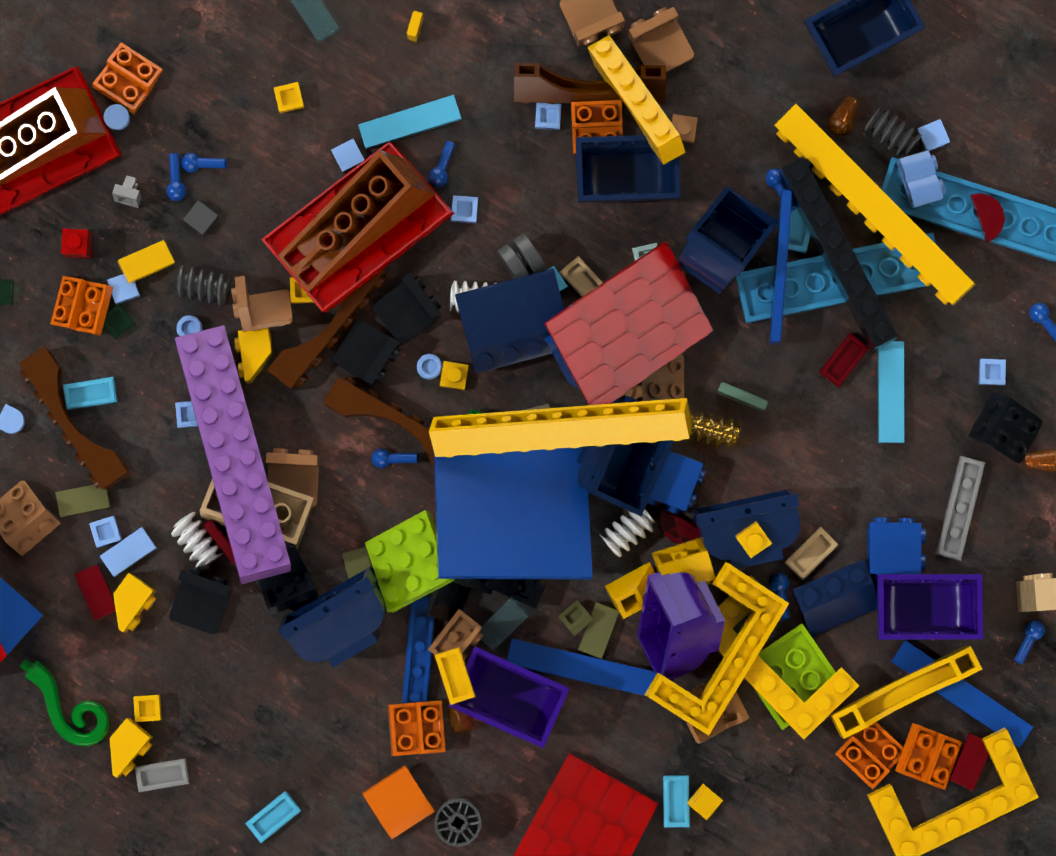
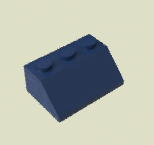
(836, 597)

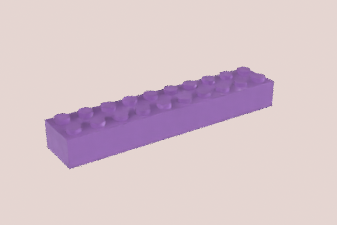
(233, 455)

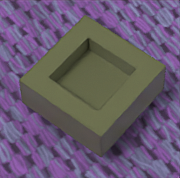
(575, 617)

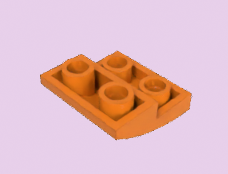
(127, 78)
(596, 119)
(81, 305)
(416, 728)
(870, 753)
(928, 756)
(398, 802)

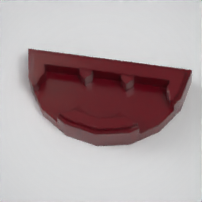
(989, 215)
(677, 528)
(220, 538)

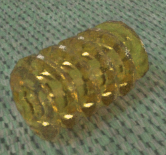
(713, 429)

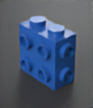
(677, 483)
(895, 547)

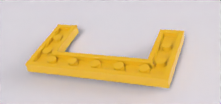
(765, 614)
(799, 715)
(1013, 793)

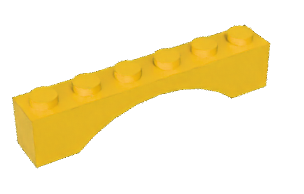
(643, 107)
(905, 690)

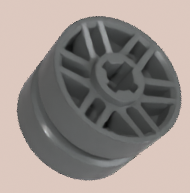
(523, 259)
(451, 833)

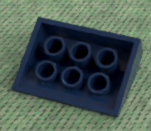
(508, 319)

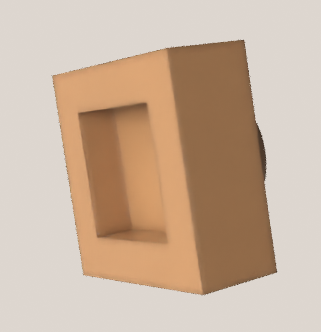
(685, 127)

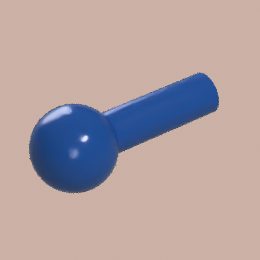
(191, 162)
(438, 175)
(774, 181)
(176, 189)
(1040, 314)
(382, 458)
(779, 583)
(1034, 630)

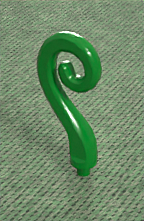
(44, 680)

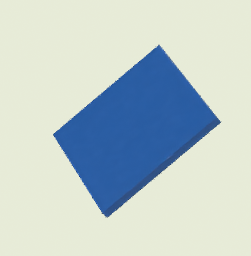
(512, 516)

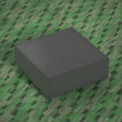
(200, 218)

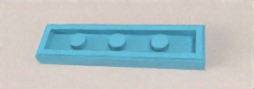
(409, 122)
(891, 393)

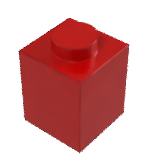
(76, 243)

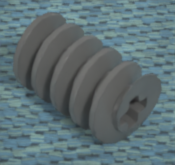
(892, 132)
(203, 286)

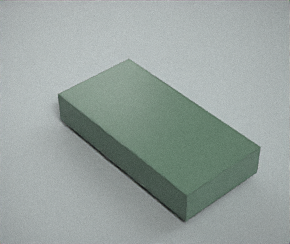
(742, 396)

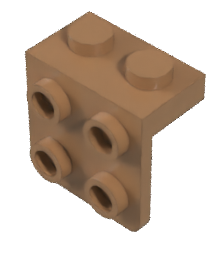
(591, 19)
(661, 40)
(260, 309)
(662, 384)
(294, 471)
(24, 518)
(459, 632)
(732, 715)

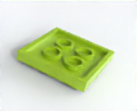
(406, 561)
(798, 664)

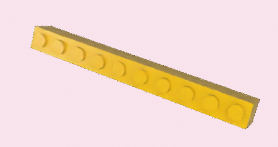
(874, 204)
(561, 427)

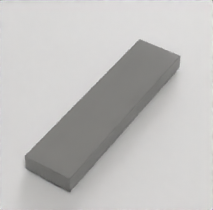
(960, 508)

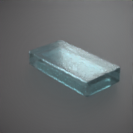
(316, 18)
(503, 623)

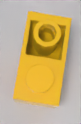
(255, 352)
(629, 590)
(130, 600)
(126, 745)

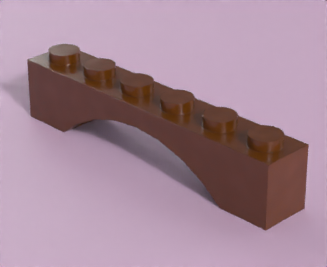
(540, 85)
(295, 362)
(46, 376)
(353, 402)

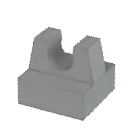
(127, 193)

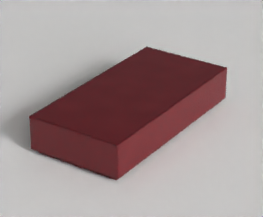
(844, 360)
(96, 592)
(969, 762)

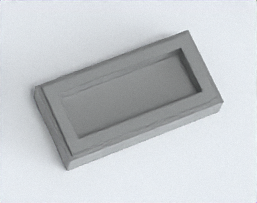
(162, 775)

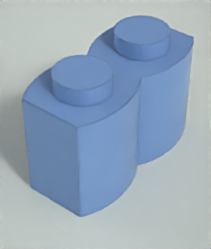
(921, 179)

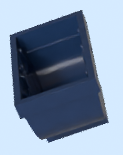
(861, 30)
(623, 171)
(725, 239)
(623, 472)
(774, 513)
(337, 625)

